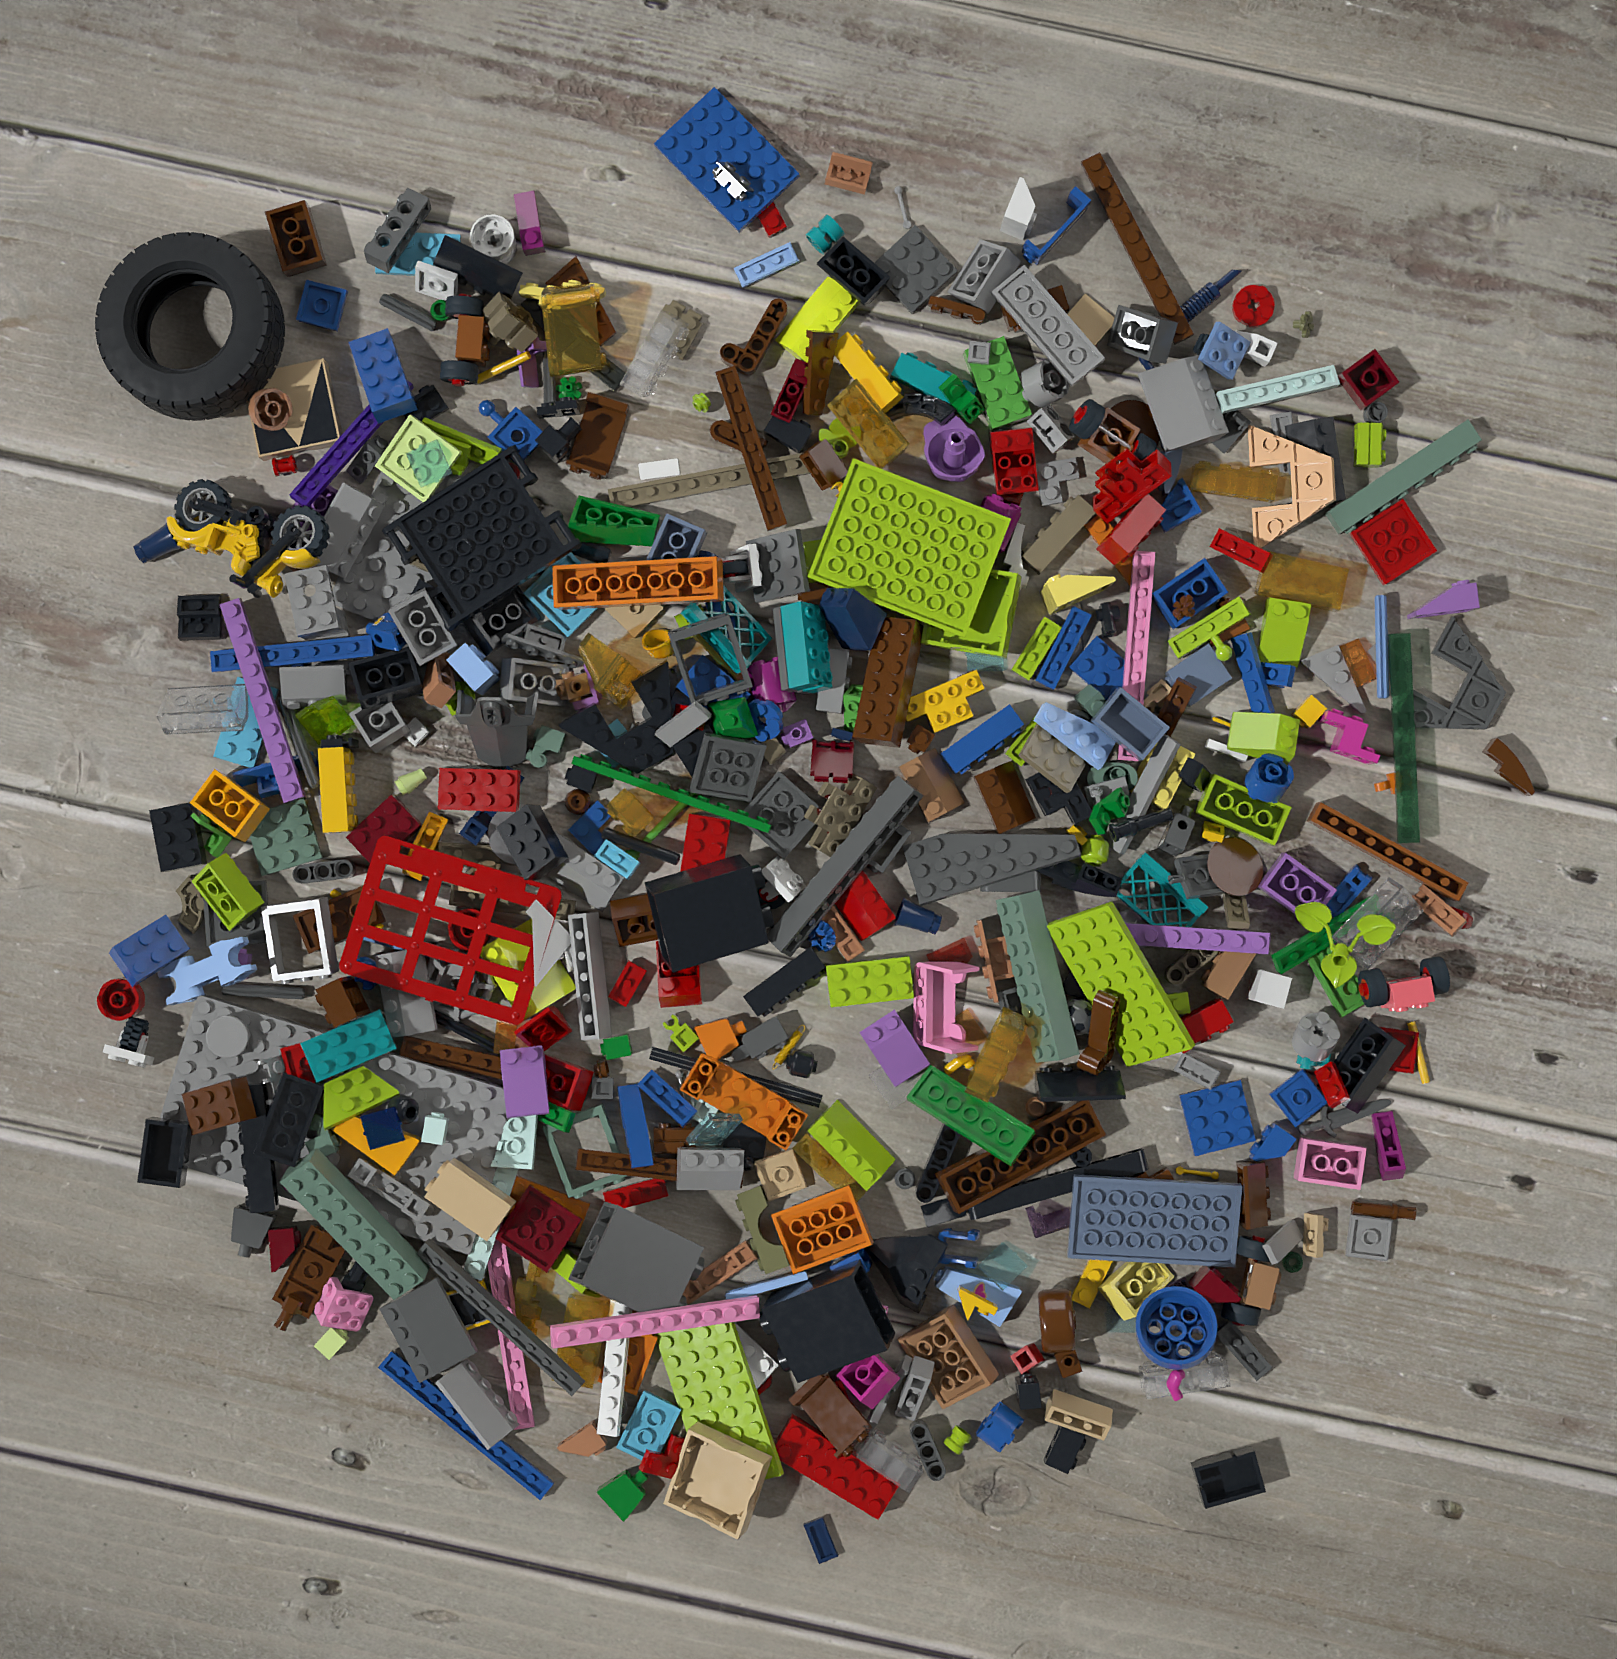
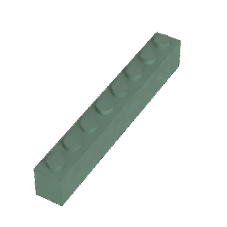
(1403, 476)

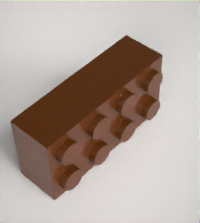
(342, 1001)

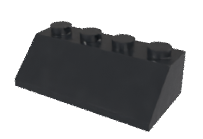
(1321, 437)
(1366, 1062)

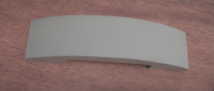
(389, 1188)

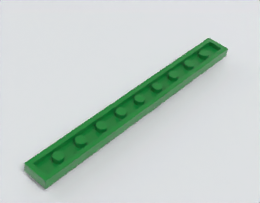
(664, 790)

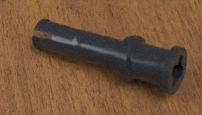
(1132, 826)

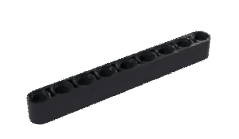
(1058, 1183)

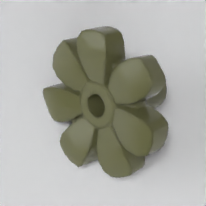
(1304, 324)

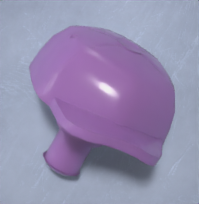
(952, 450)

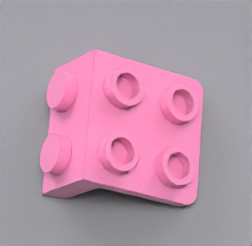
(342, 1307)

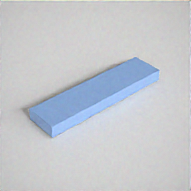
(766, 1285)

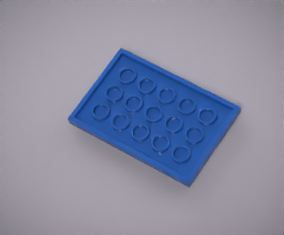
(719, 133)

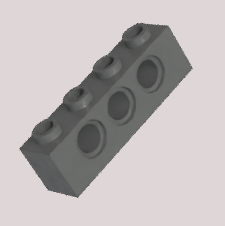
(385, 257)

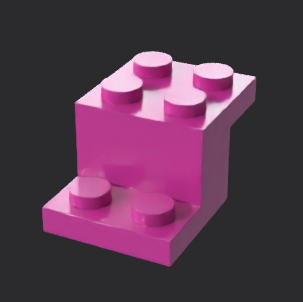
(1349, 737)

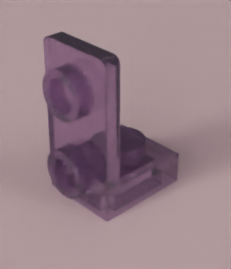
(1047, 1223)

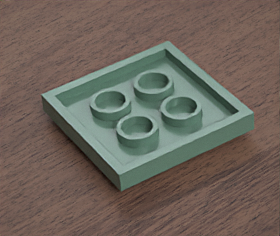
(285, 838)

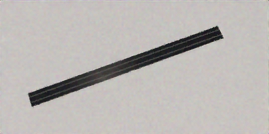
(783, 1090)

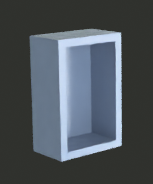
(1130, 724)

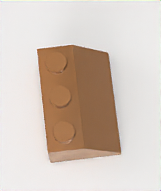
(932, 780)
(1226, 972)

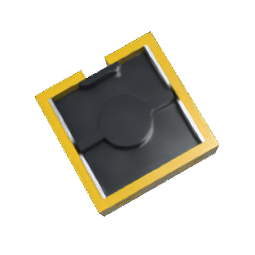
(469, 1315)

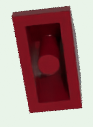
(282, 1244)

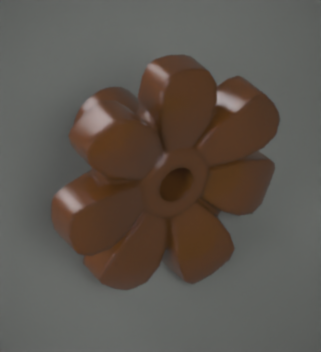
(1184, 607)

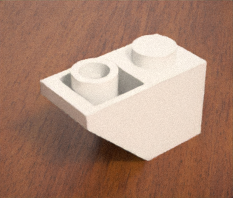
(1260, 348)

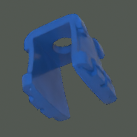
(969, 1261)

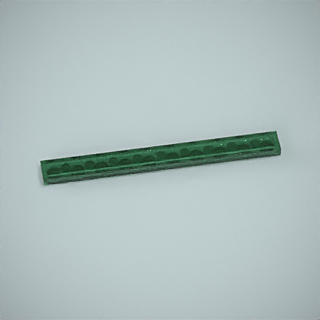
(1403, 738)

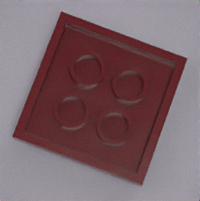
(538, 1228)

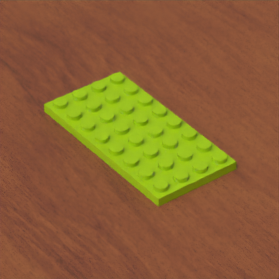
(1108, 959)
(717, 1386)

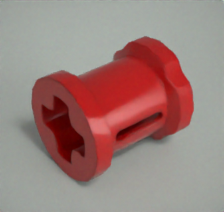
(284, 465)

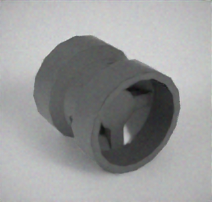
(1378, 410)

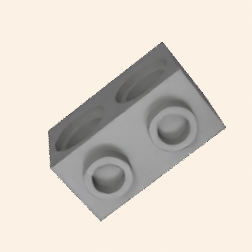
(1051, 428)

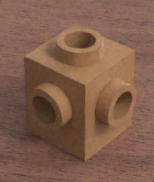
(572, 686)

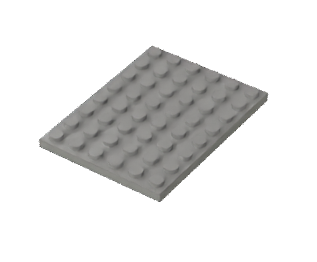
(378, 575)

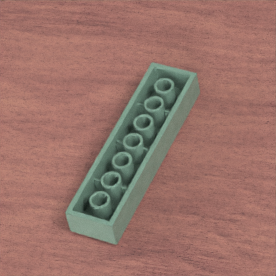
(1037, 977)
(355, 1224)

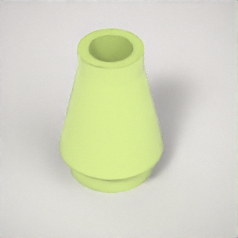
(410, 781)

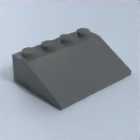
(428, 1329)

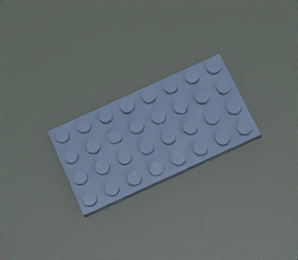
(1154, 1220)

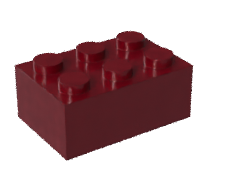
(388, 819)

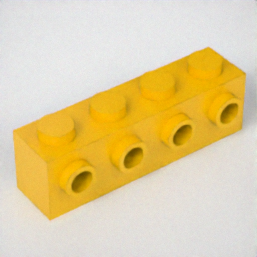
(862, 366)

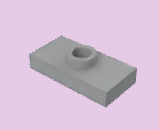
(1197, 1070)

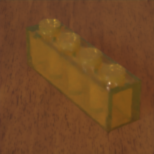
(1233, 482)

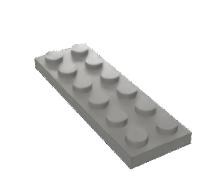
(1048, 325)

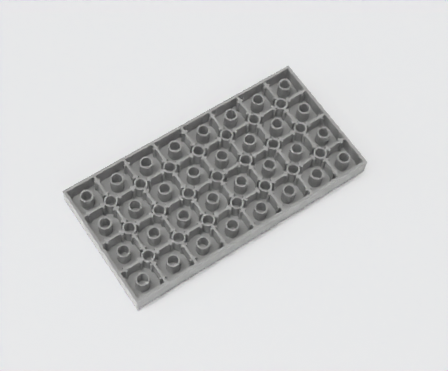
(471, 1104)

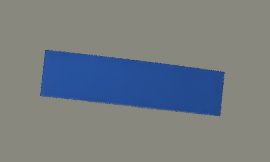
(635, 1126)

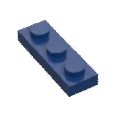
(667, 1098)

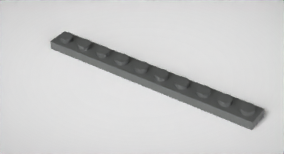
(500, 1317)

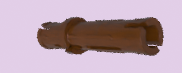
(1392, 1211)

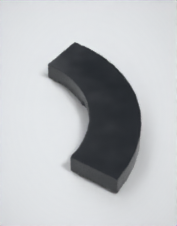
(924, 406)

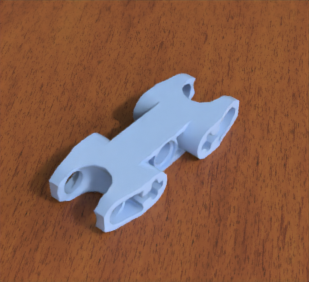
(221, 966)

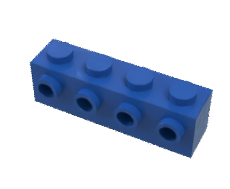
(982, 739)

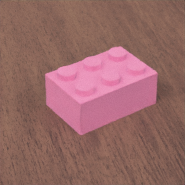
(1330, 1163)

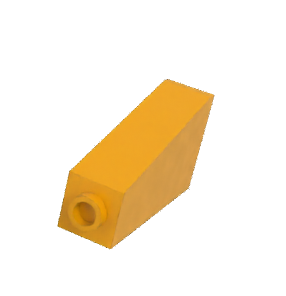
(390, 1157)

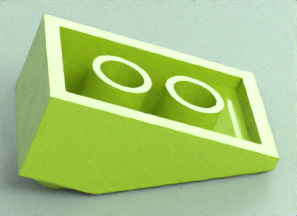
(1283, 631)
(1263, 734)

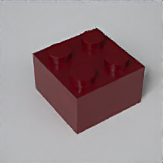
(1368, 379)

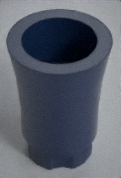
(156, 545)
(917, 917)

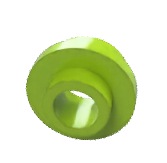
(701, 402)

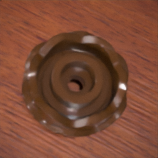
(570, 801)

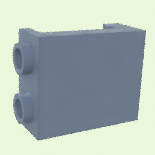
(1201, 670)

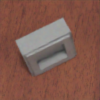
(979, 352)

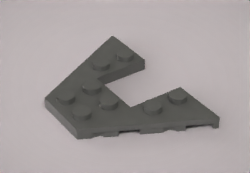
(1477, 696)

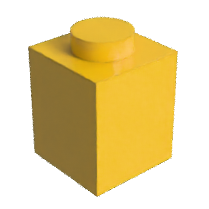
(1309, 711)

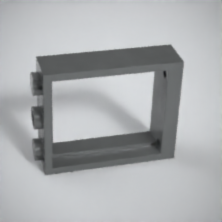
(722, 692)

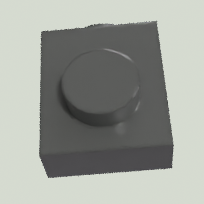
(367, 458)

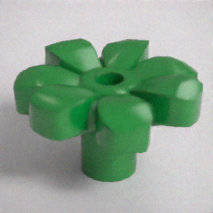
(574, 387)

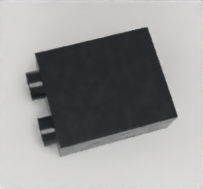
(709, 912)
(827, 1322)

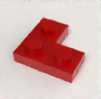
(664, 1463)

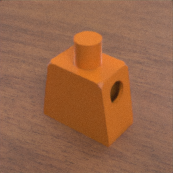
(719, 1036)

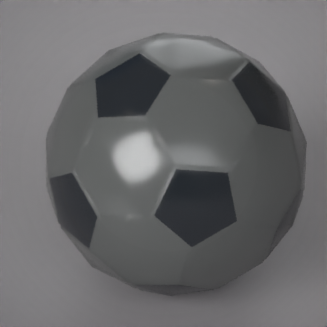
(1080, 1014)

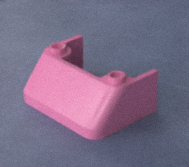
(935, 1006)

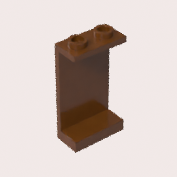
(599, 436)
(833, 1413)

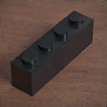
(784, 981)

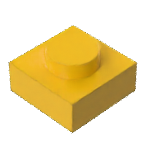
(1212, 832)
(1079, 834)

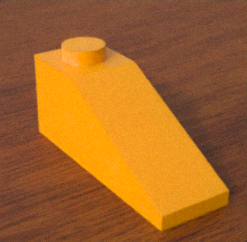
(428, 837)

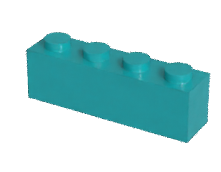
(923, 376)

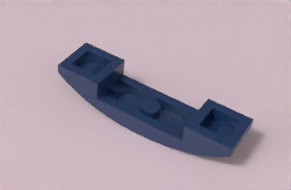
(479, 823)

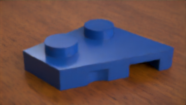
(1179, 507)

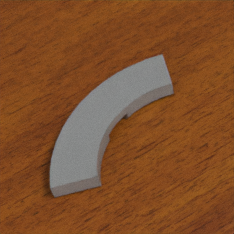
(875, 1414)

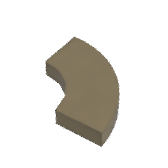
(192, 905)

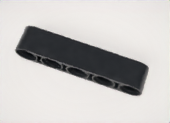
(934, 1162)

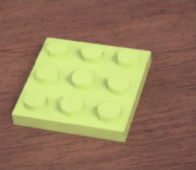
(395, 461)

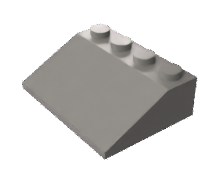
(1183, 404)

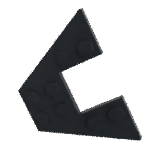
(638, 746)

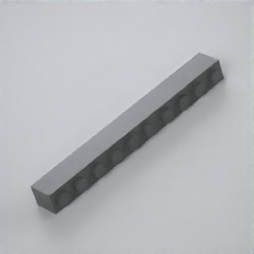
(844, 866)

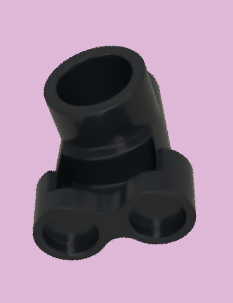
(1108, 616)

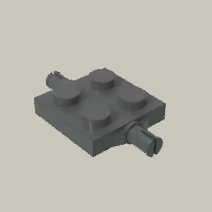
(1194, 877)

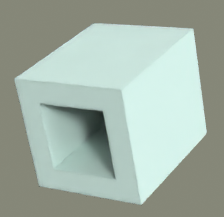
(435, 1128)

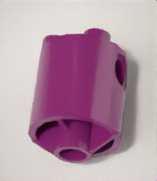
(995, 504)
(767, 684)

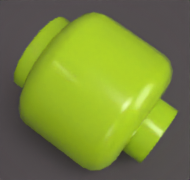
(1095, 851)

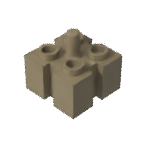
(509, 323)

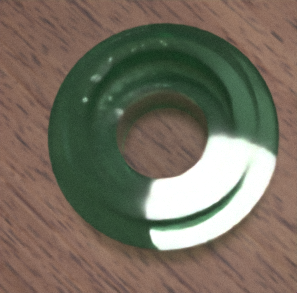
(1292, 1268)

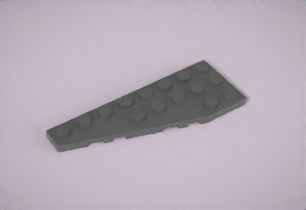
(965, 862)

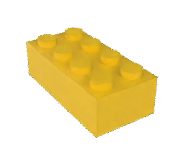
(337, 790)

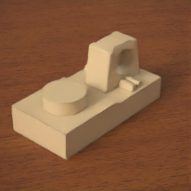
(1313, 1234)

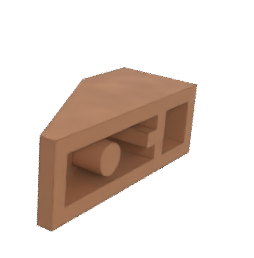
(439, 681)

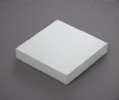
(435, 281)

